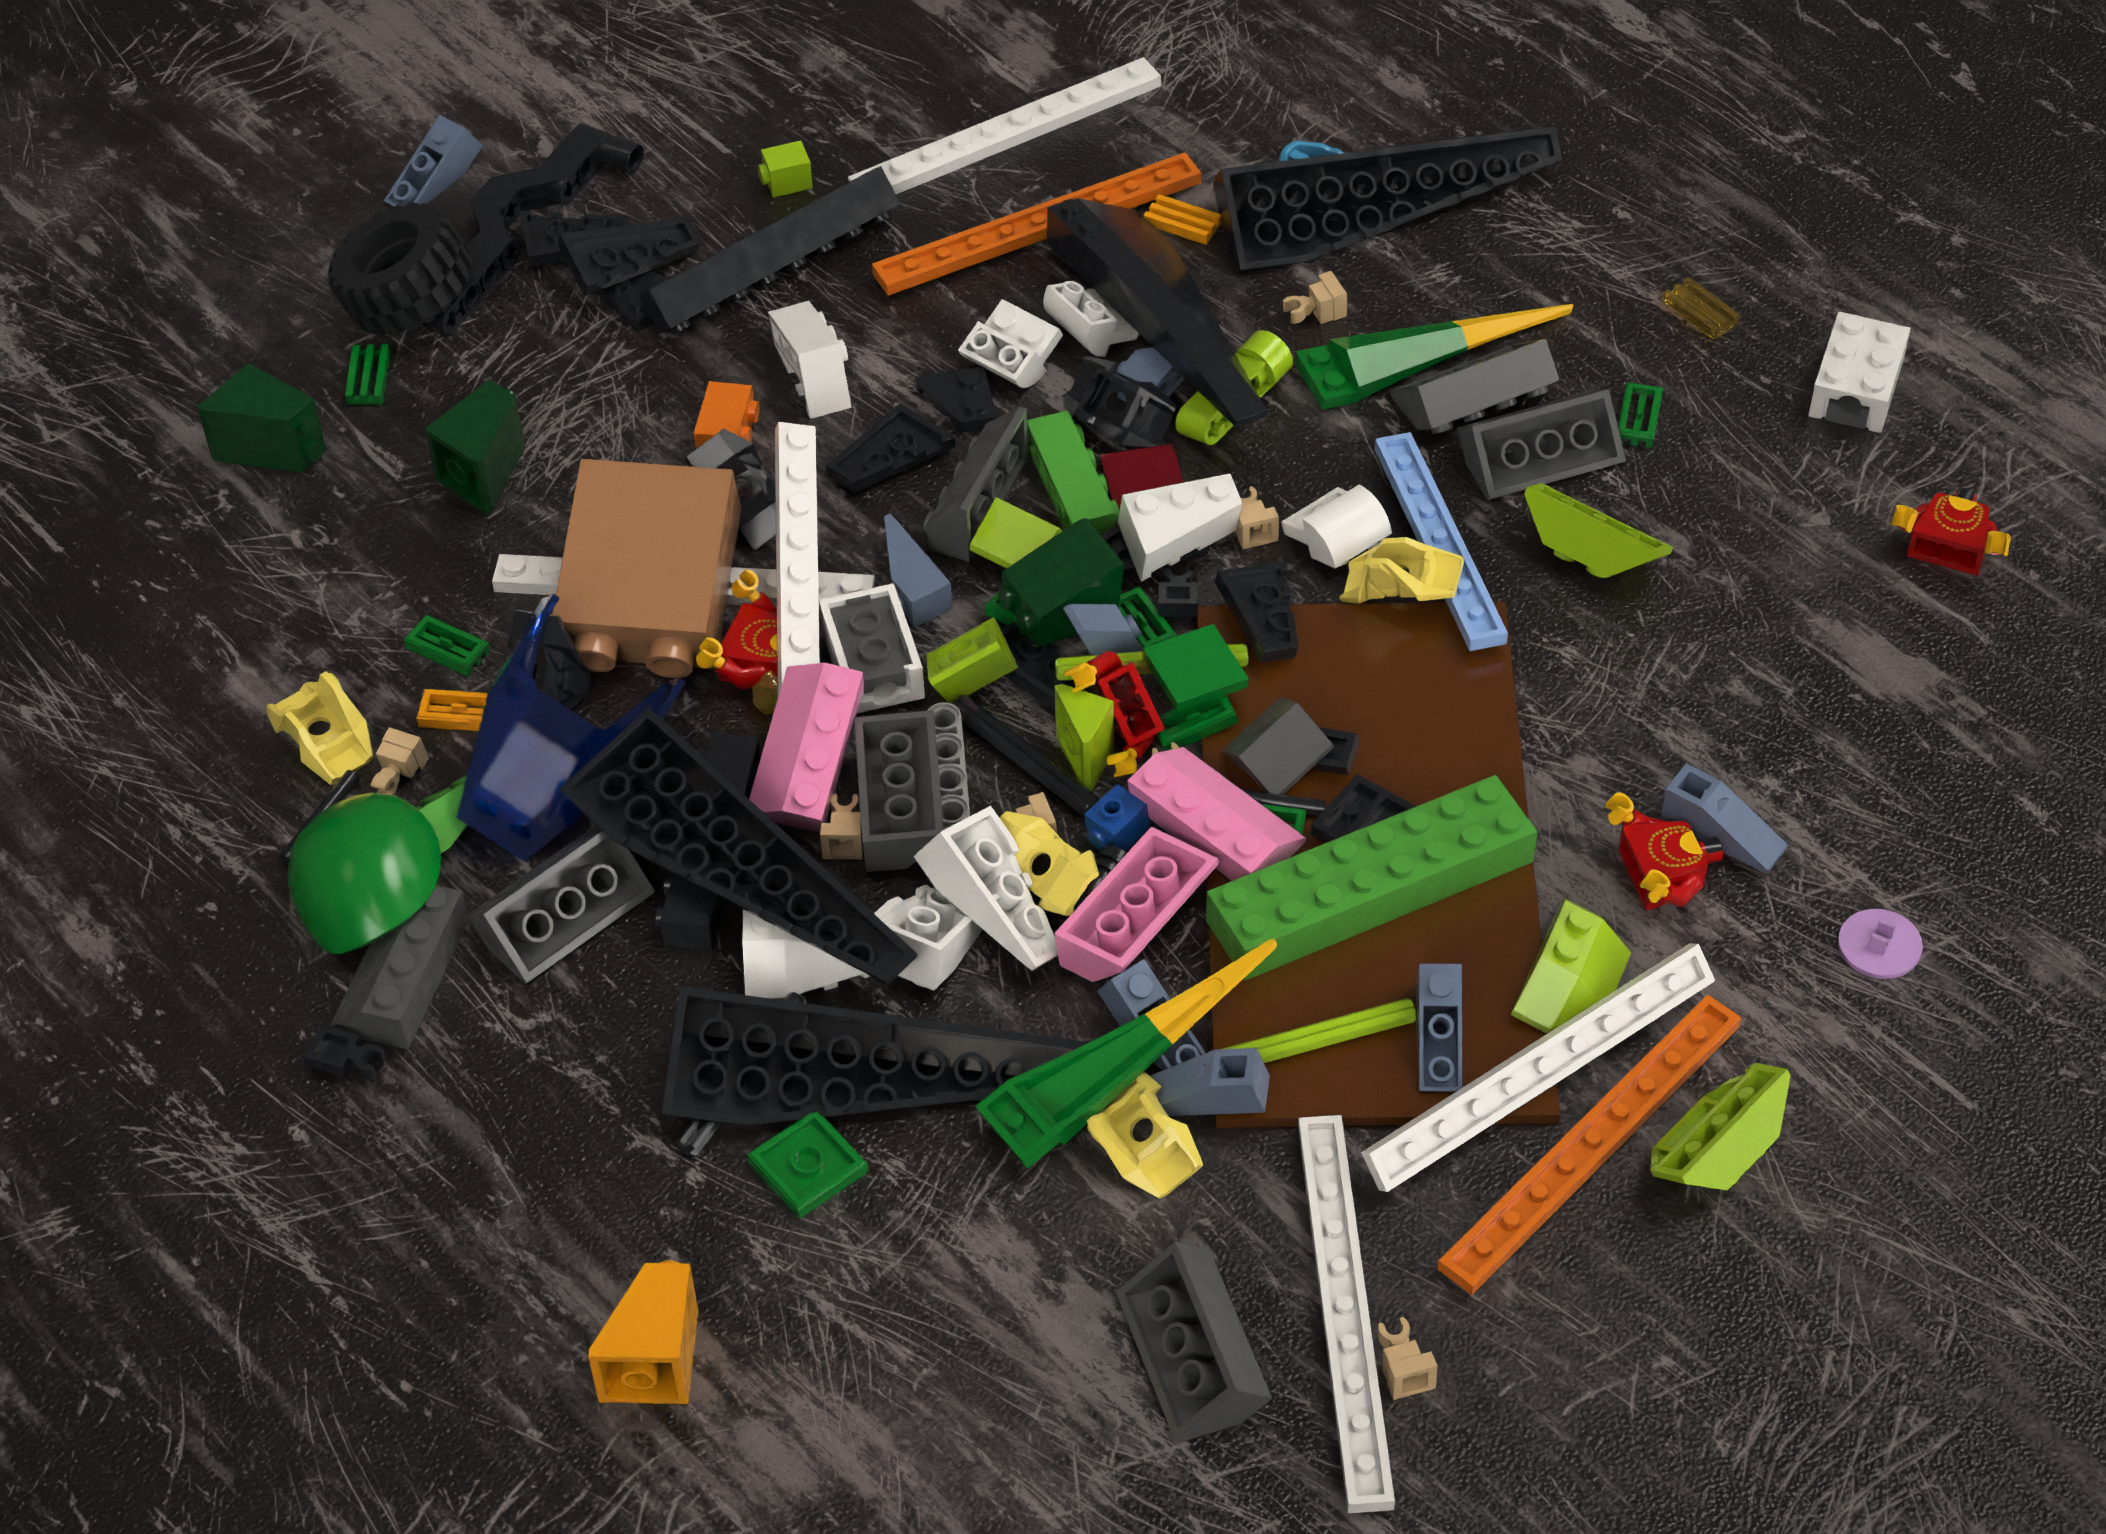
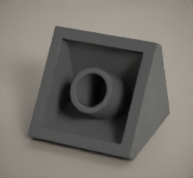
(1279, 746)

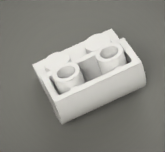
(1087, 317)
(1012, 344)
(1339, 525)

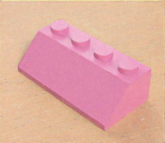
(807, 744)
(1212, 813)
(1131, 905)

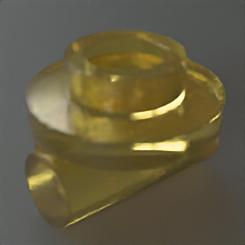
(766, 693)

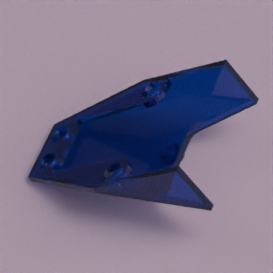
(531, 749)

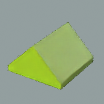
(1010, 534)
(970, 661)
(1084, 732)

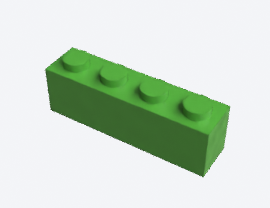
(1070, 472)

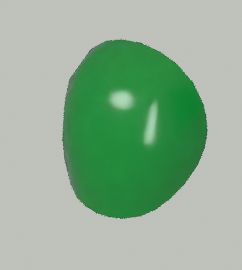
(362, 870)

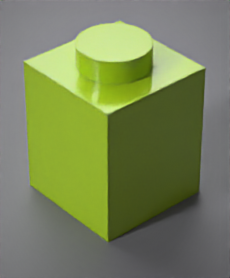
(785, 169)

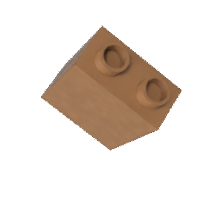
(647, 563)

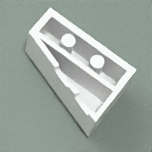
(814, 355)
(1177, 519)

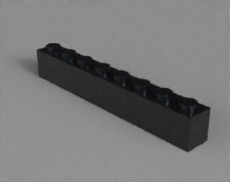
(768, 250)

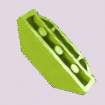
(1588, 534)
(1573, 968)
(1725, 1130)

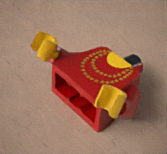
(1952, 531)
(750, 642)
(1133, 710)
(1661, 855)

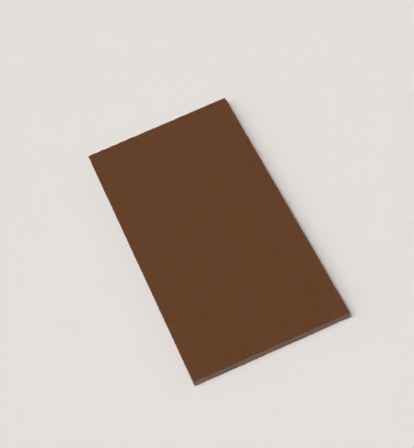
(1425, 727)

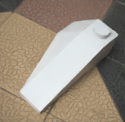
(981, 876)
(933, 930)
(785, 964)

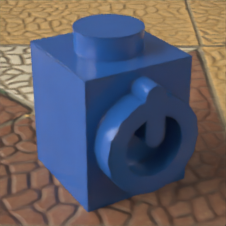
(1117, 820)

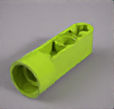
(1265, 363)

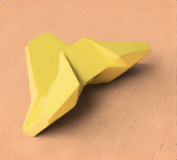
(1380, 573)
(342, 746)
(1069, 868)
(1162, 1159)

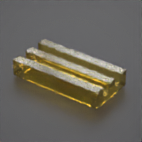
(1705, 306)

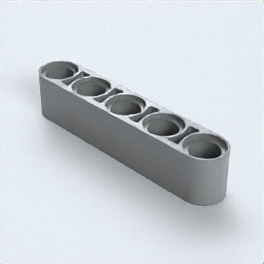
(951, 763)

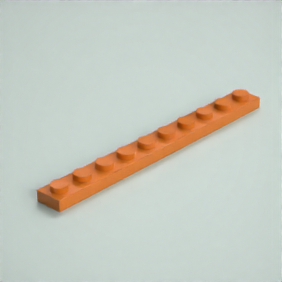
(1028, 225)
(1588, 1145)

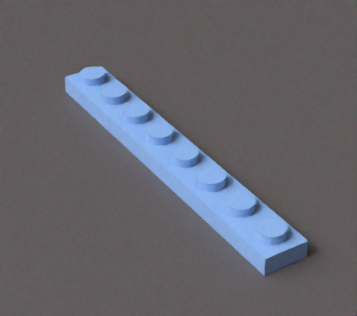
(1434, 526)

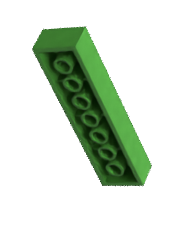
(1373, 875)

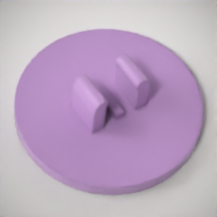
(1880, 943)

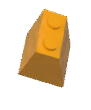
(649, 1339)

